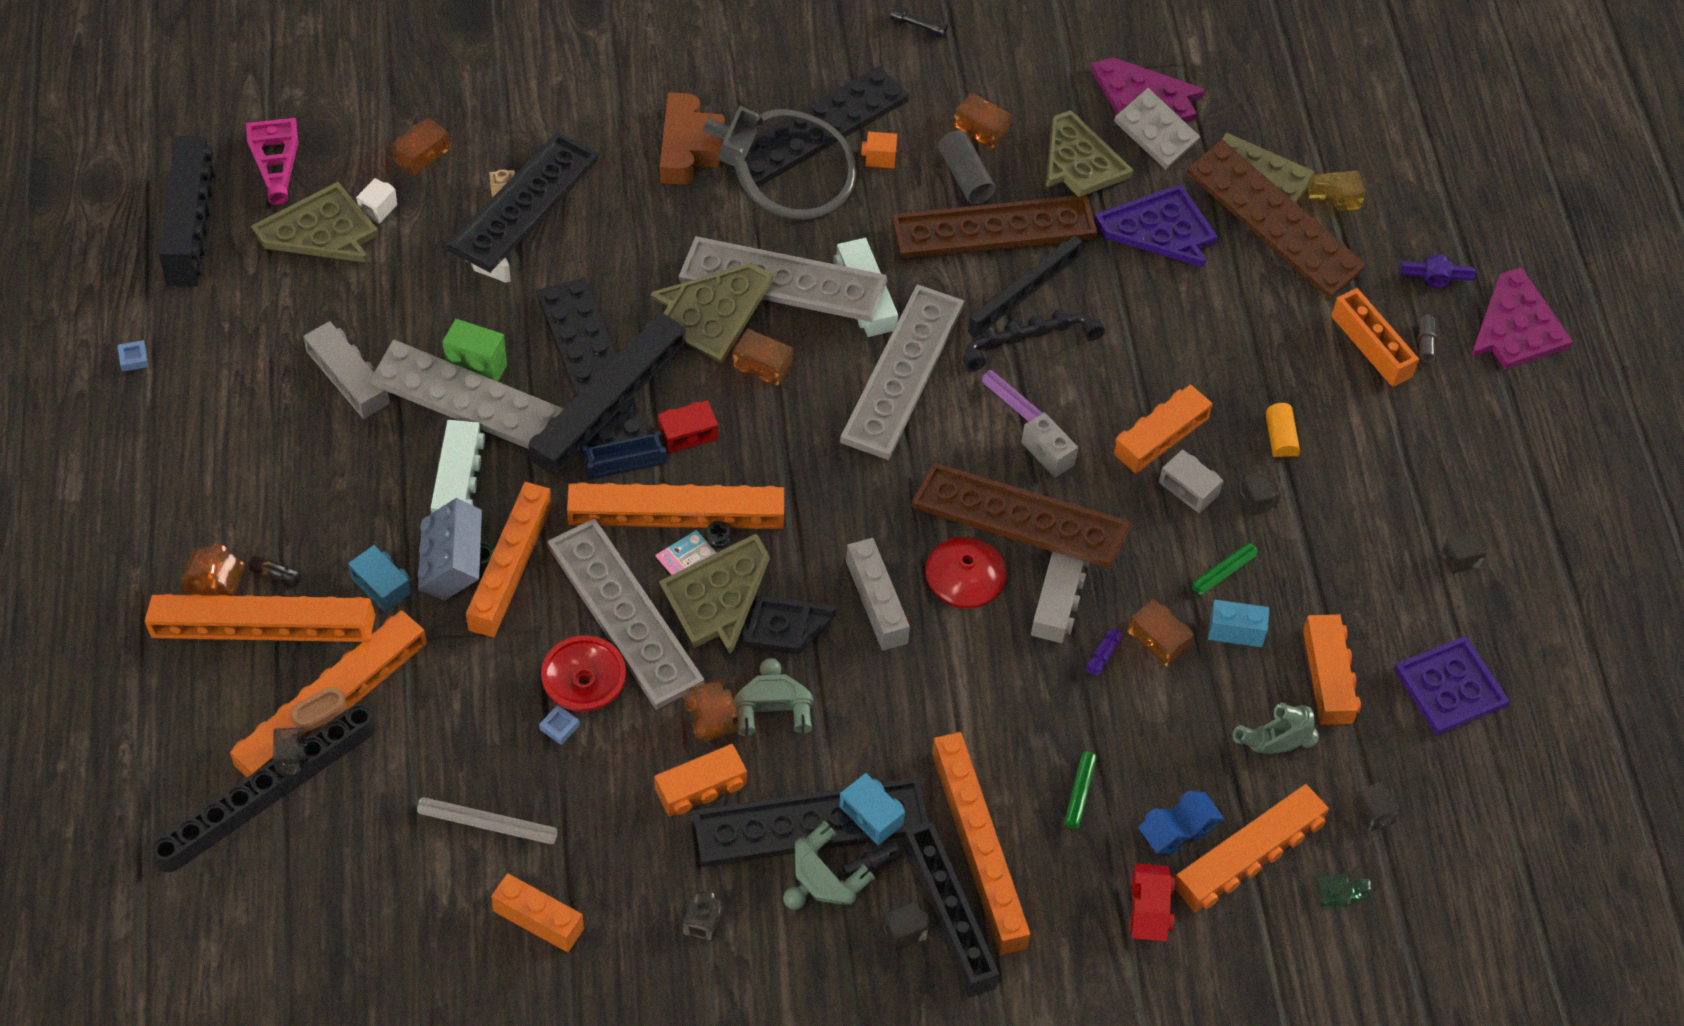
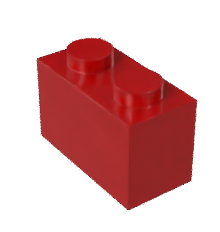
(687, 426)

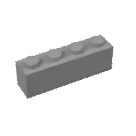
(345, 368)
(877, 594)
(1058, 598)

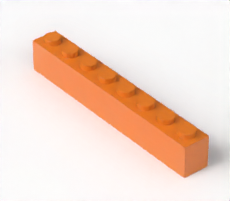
(676, 505)
(260, 618)
(354, 675)
(980, 844)

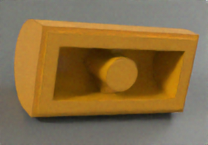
(1282, 430)

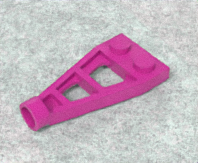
(274, 133)

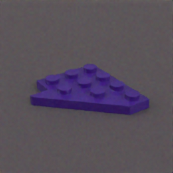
(1161, 224)

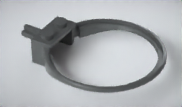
(737, 144)

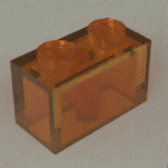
(982, 120)
(420, 146)
(762, 357)
(1160, 632)

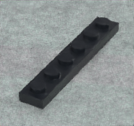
(1025, 286)

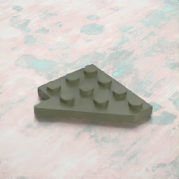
(1081, 157)
(319, 225)
(716, 307)

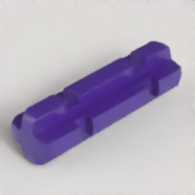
(1104, 651)

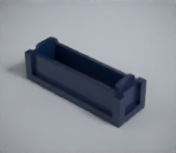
(624, 456)

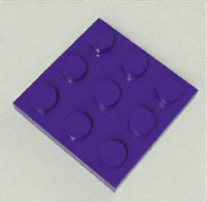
(1451, 685)

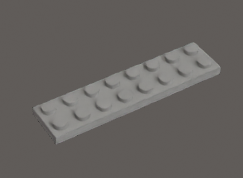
(796, 281)
(902, 372)
(462, 394)
(625, 613)

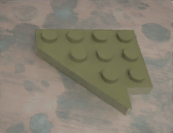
(1282, 172)
(718, 592)

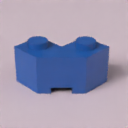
(1189, 819)

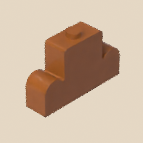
(685, 141)

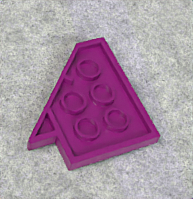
(1125, 82)

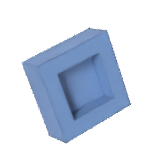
(133, 355)
(559, 724)

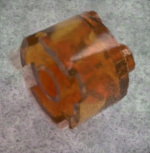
(212, 572)
(711, 710)

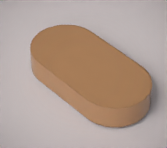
(318, 709)

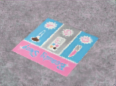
(685, 552)

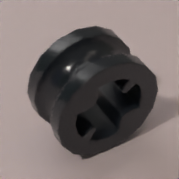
(724, 530)

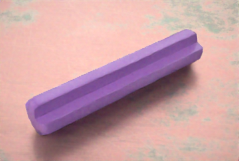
(1010, 396)

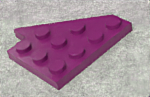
(1519, 323)

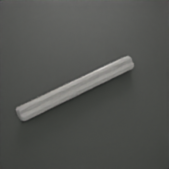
(487, 820)

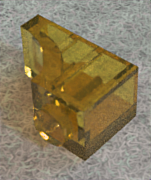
(1340, 189)

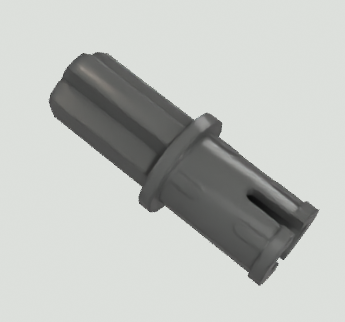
(1427, 339)

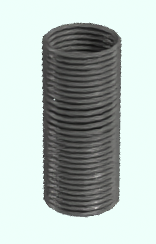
(966, 167)

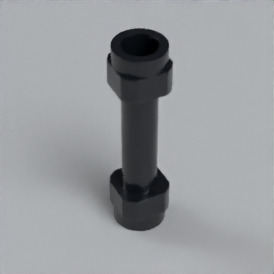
(900, 15)

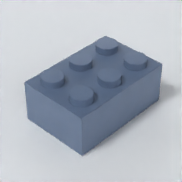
(450, 549)

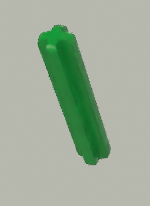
(1224, 568)
(1080, 790)

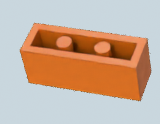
(701, 780)
(537, 912)

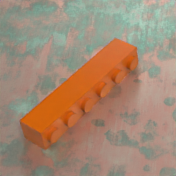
(509, 560)
(1251, 848)

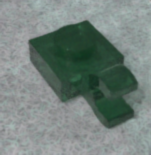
(1337, 892)

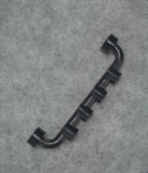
(1036, 325)

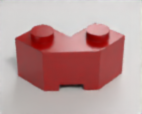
(1151, 902)

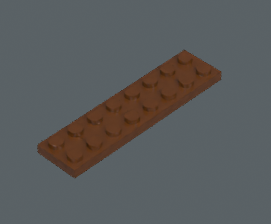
(1276, 219)
(993, 226)
(1021, 515)

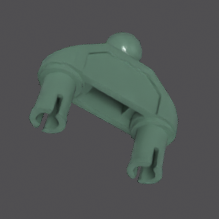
(773, 693)
(1288, 731)
(817, 878)

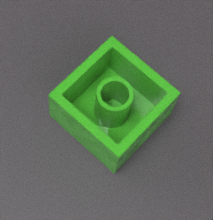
(476, 349)

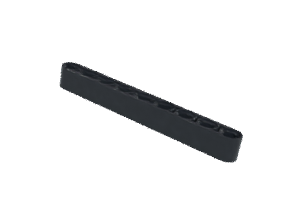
(260, 799)

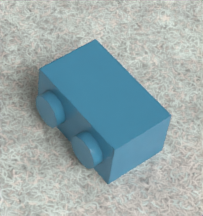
(380, 578)
(1238, 623)
(872, 808)

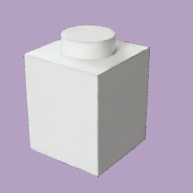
(377, 200)

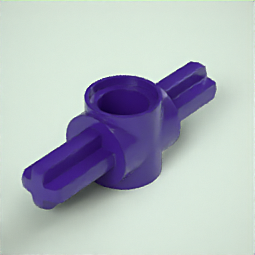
(1437, 271)

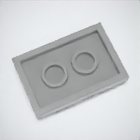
(1156, 128)

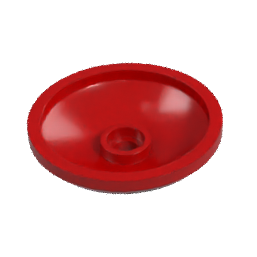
(963, 583)
(583, 660)

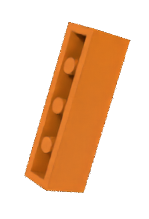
(1375, 337)
(1162, 428)
(1331, 669)

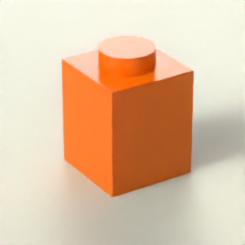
(880, 149)

